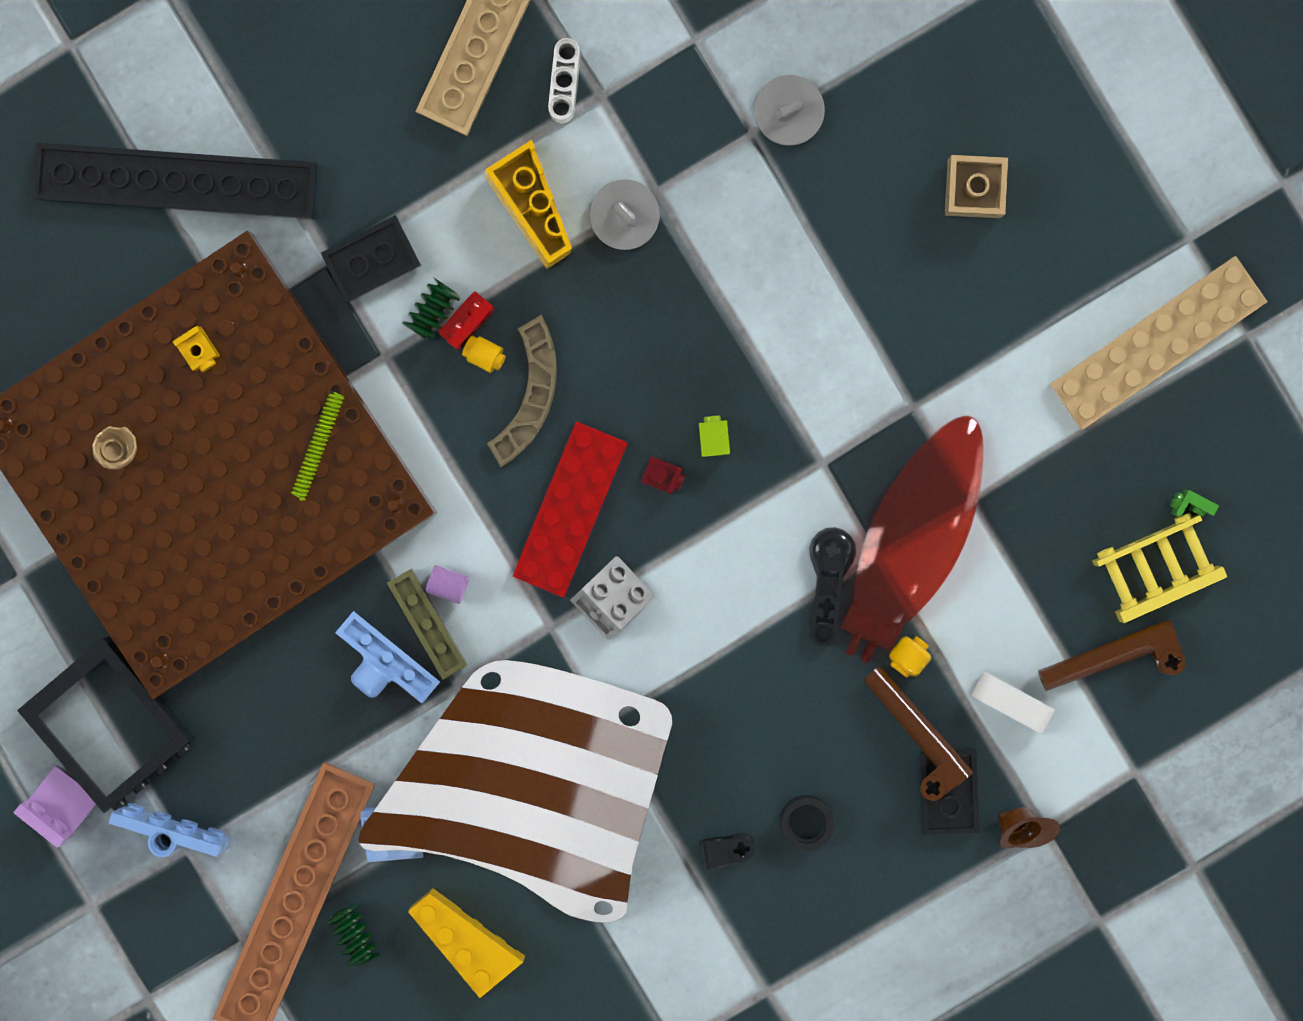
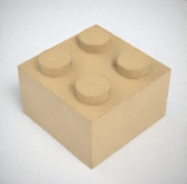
(976, 186)

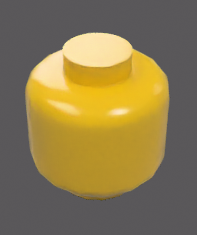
(910, 656)

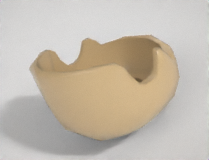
(114, 447)

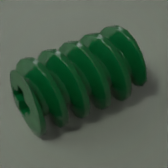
(431, 309)
(353, 936)

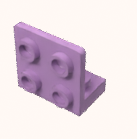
(56, 807)

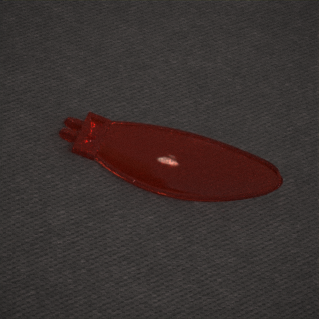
(916, 535)

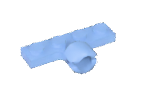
(383, 662)

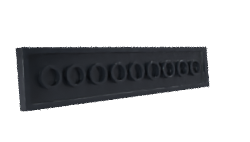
(175, 181)

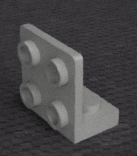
(612, 598)

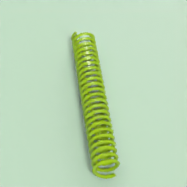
(319, 443)

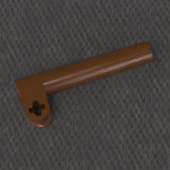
(1157, 639)
(950, 767)

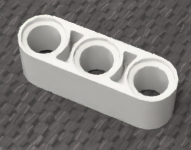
(564, 67)
(1012, 702)

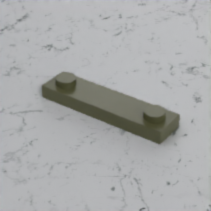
(427, 623)

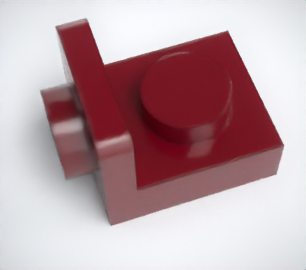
(663, 475)

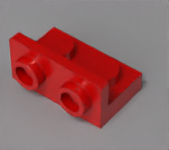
(466, 320)

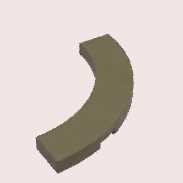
(538, 394)

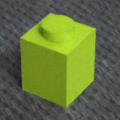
(714, 437)

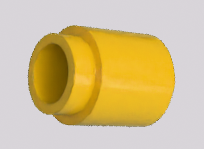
(483, 354)

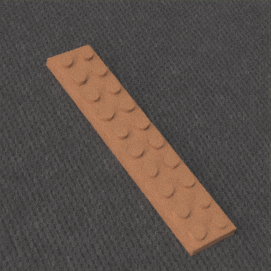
(295, 896)

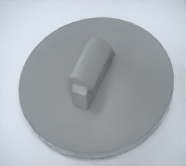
(789, 110)
(624, 214)

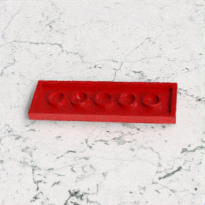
(570, 509)

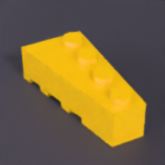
(529, 201)
(468, 946)

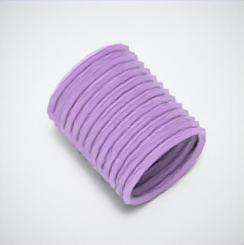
(447, 584)

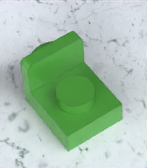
(1198, 504)

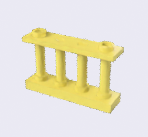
(1181, 583)

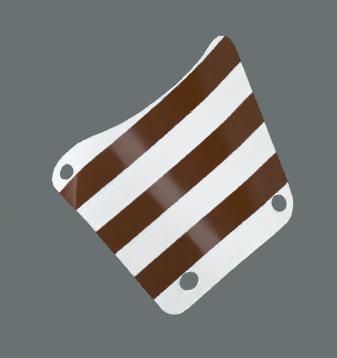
(533, 785)

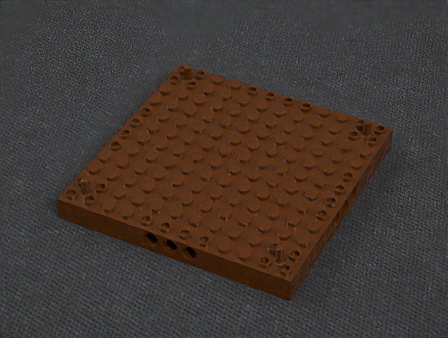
(202, 525)

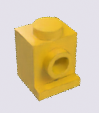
(208, 352)

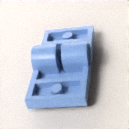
(180, 833)

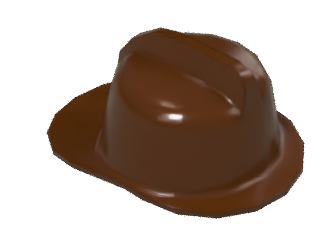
(1026, 830)

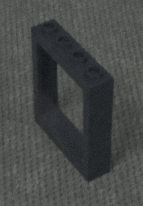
(158, 764)

